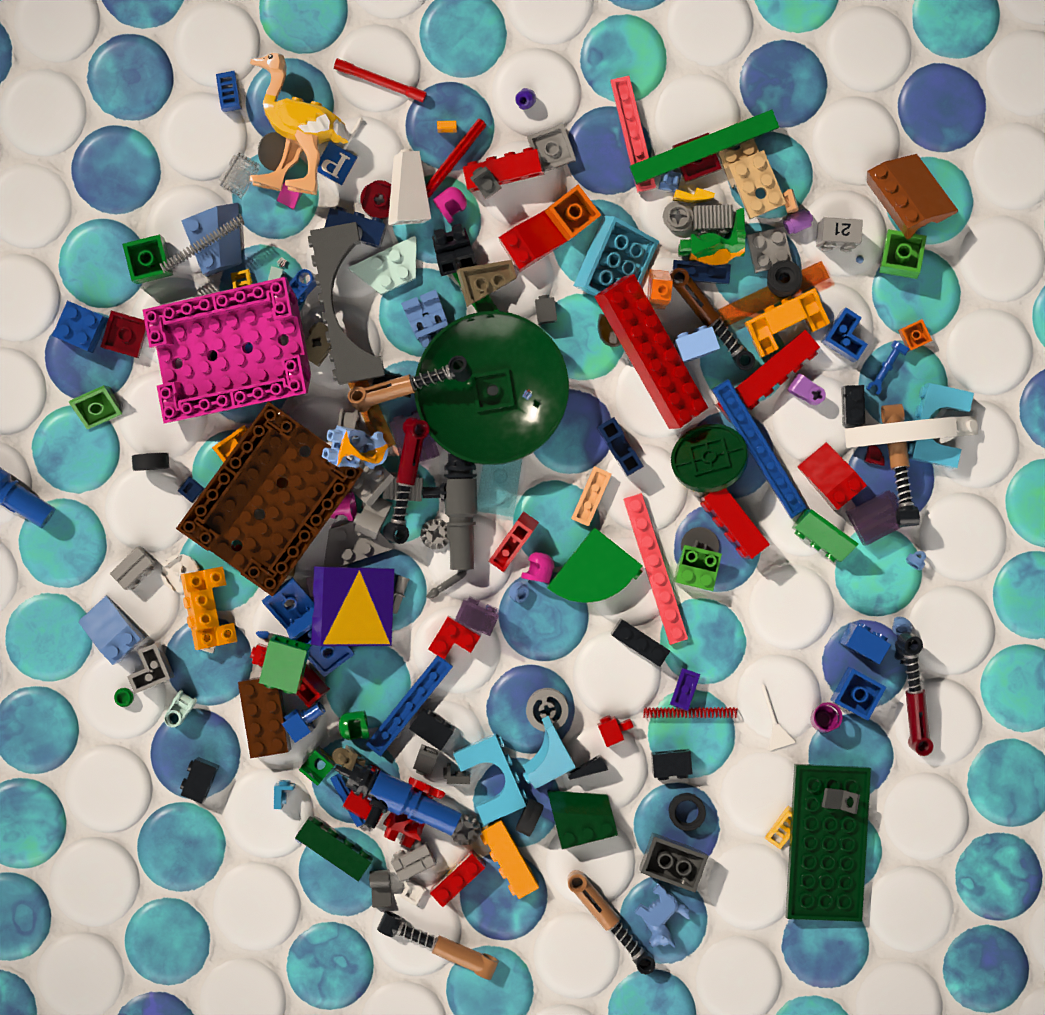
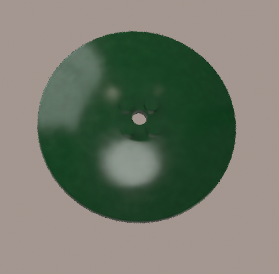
(505, 354)

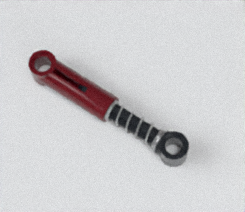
(406, 477)
(915, 696)

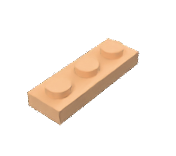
(591, 496)

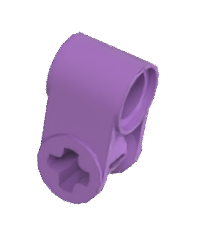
(803, 388)

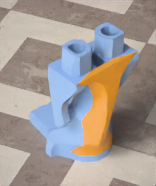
(369, 448)

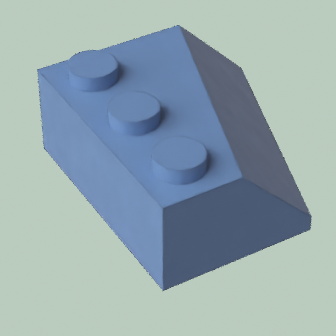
(224, 252)

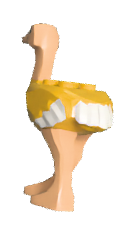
(302, 126)

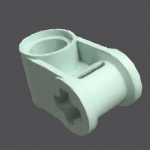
(179, 707)

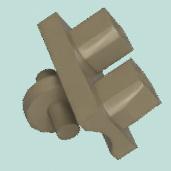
(347, 757)

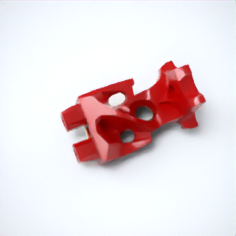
(406, 826)

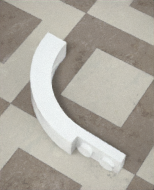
(911, 431)

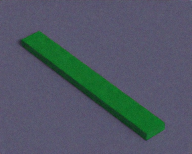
(704, 147)

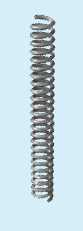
(203, 244)

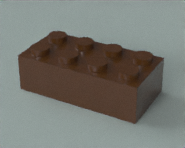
(263, 718)

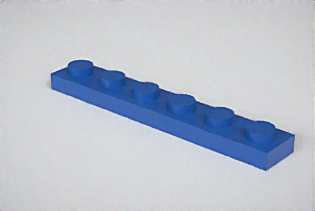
(409, 705)

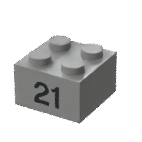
(839, 233)

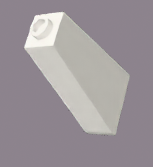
(408, 190)

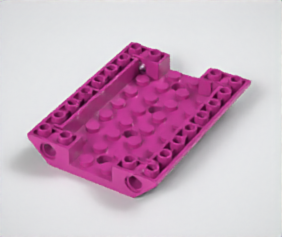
(226, 324)

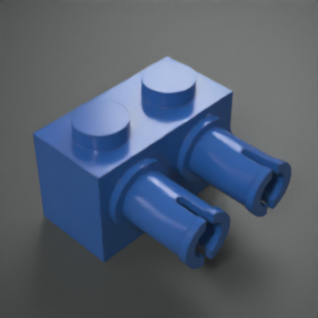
(300, 723)

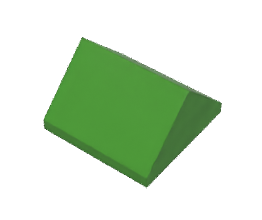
(96, 406)

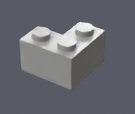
(156, 668)

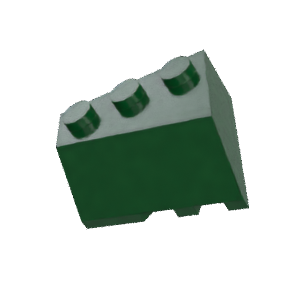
(581, 817)

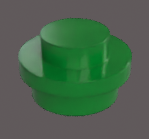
(123, 697)

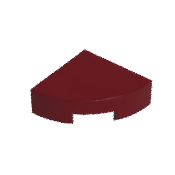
(874, 456)

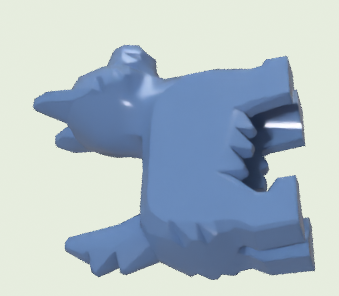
(658, 913)

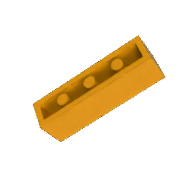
(509, 858)

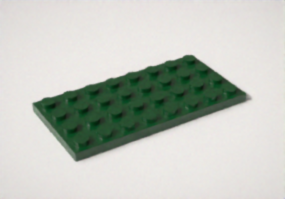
(827, 845)

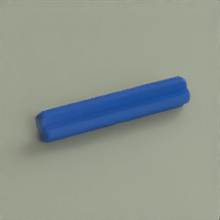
(343, 792)

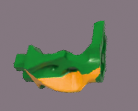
(713, 248)

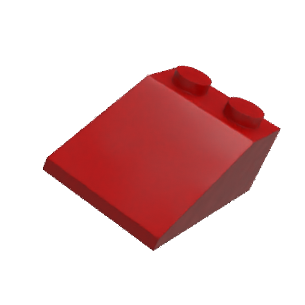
(531, 240)
(831, 476)

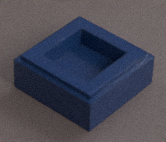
(191, 489)

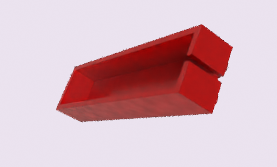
(651, 351)

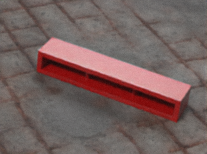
(775, 370)

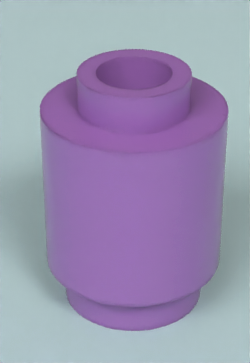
(798, 221)

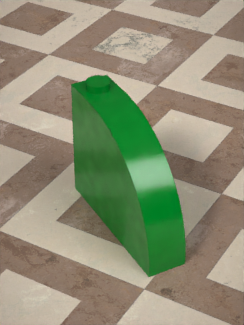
(595, 571)

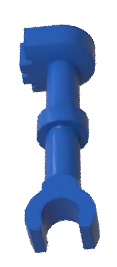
(887, 366)

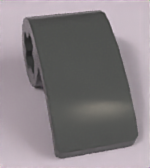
(381, 888)

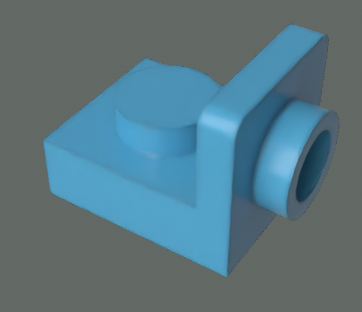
(280, 796)

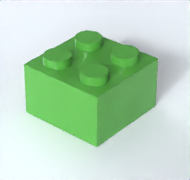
(901, 255)

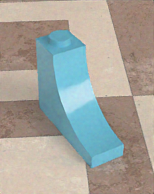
(550, 760)

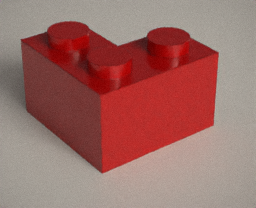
(451, 633)

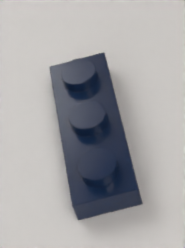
(703, 272)

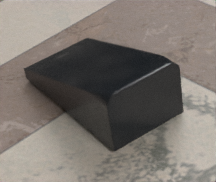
(591, 767)

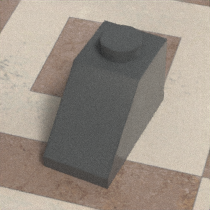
(425, 760)

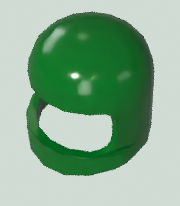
(354, 725)

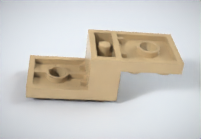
(749, 171)

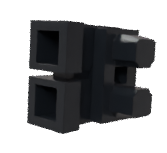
(452, 249)

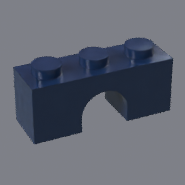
(372, 230)
(619, 447)

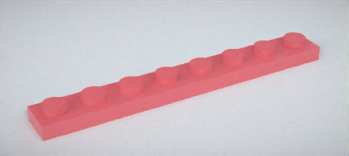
(655, 568)

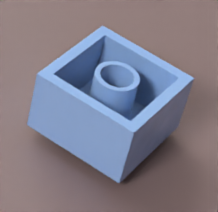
(697, 344)

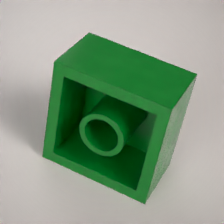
(144, 259)

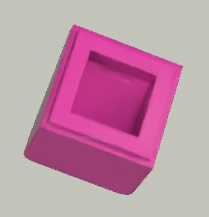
(288, 197)

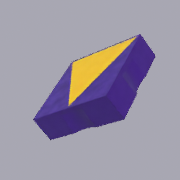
(352, 606)

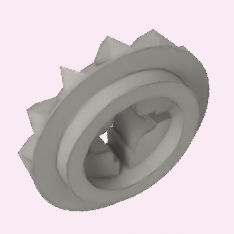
(684, 210)
(432, 525)
(473, 834)

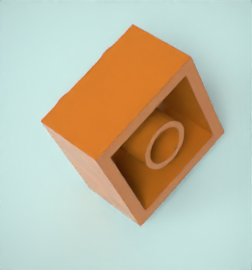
(572, 212)

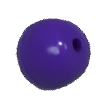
(525, 98)

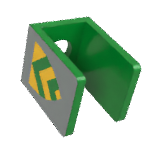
(311, 772)

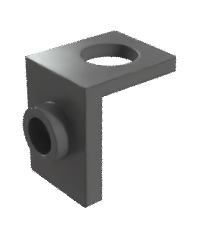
(838, 800)

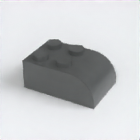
(673, 862)

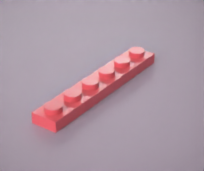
(631, 126)

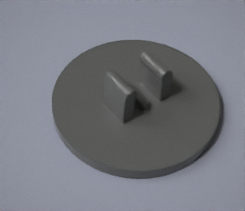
(271, 150)
(701, 538)

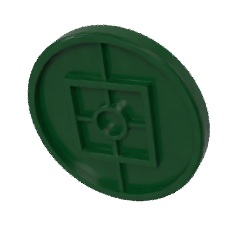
(709, 458)

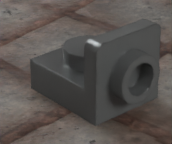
(485, 182)
(459, 777)

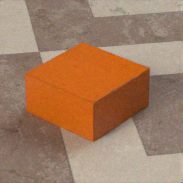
(915, 335)

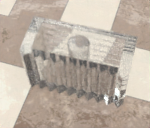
(238, 175)

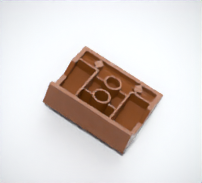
(910, 193)

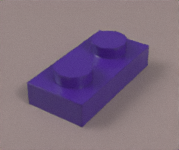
(684, 689)

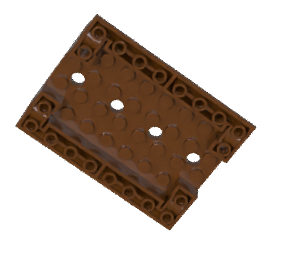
(250, 483)

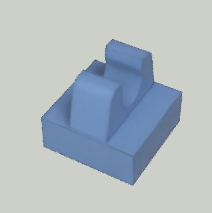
(670, 181)

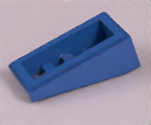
(230, 106)

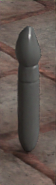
(446, 584)

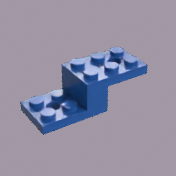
(298, 624)

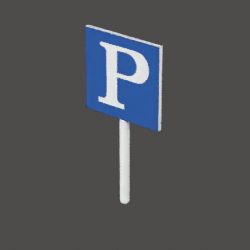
(336, 161)

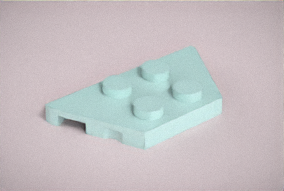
(390, 267)

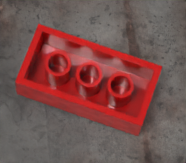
(735, 522)

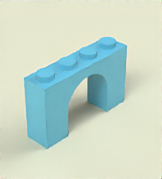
(933, 398)
(491, 751)

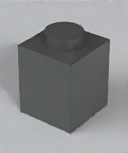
(545, 309)

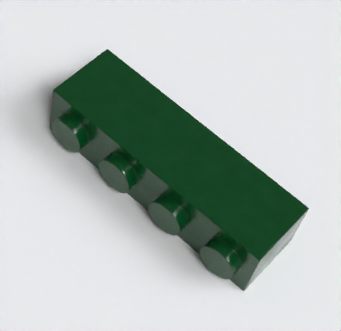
(334, 848)

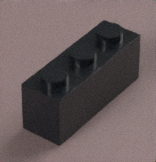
(640, 642)

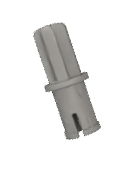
(399, 591)

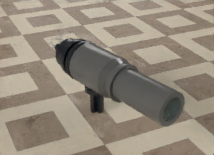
(460, 507)

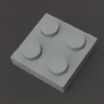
(553, 147)
(768, 248)
(372, 484)

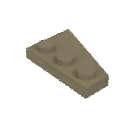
(484, 279)

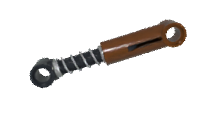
(710, 317)

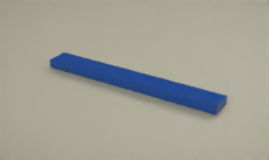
(759, 448)

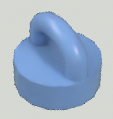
(916, 562)
(518, 592)
(901, 625)

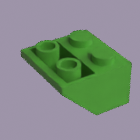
(697, 568)

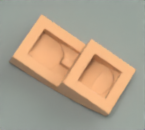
(791, 203)

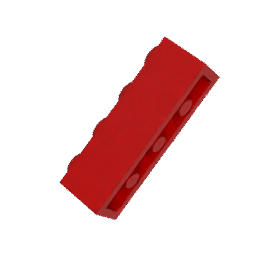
(509, 168)

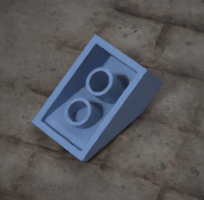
(111, 630)

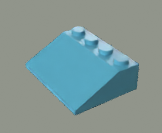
(615, 253)

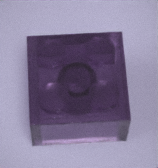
(477, 616)

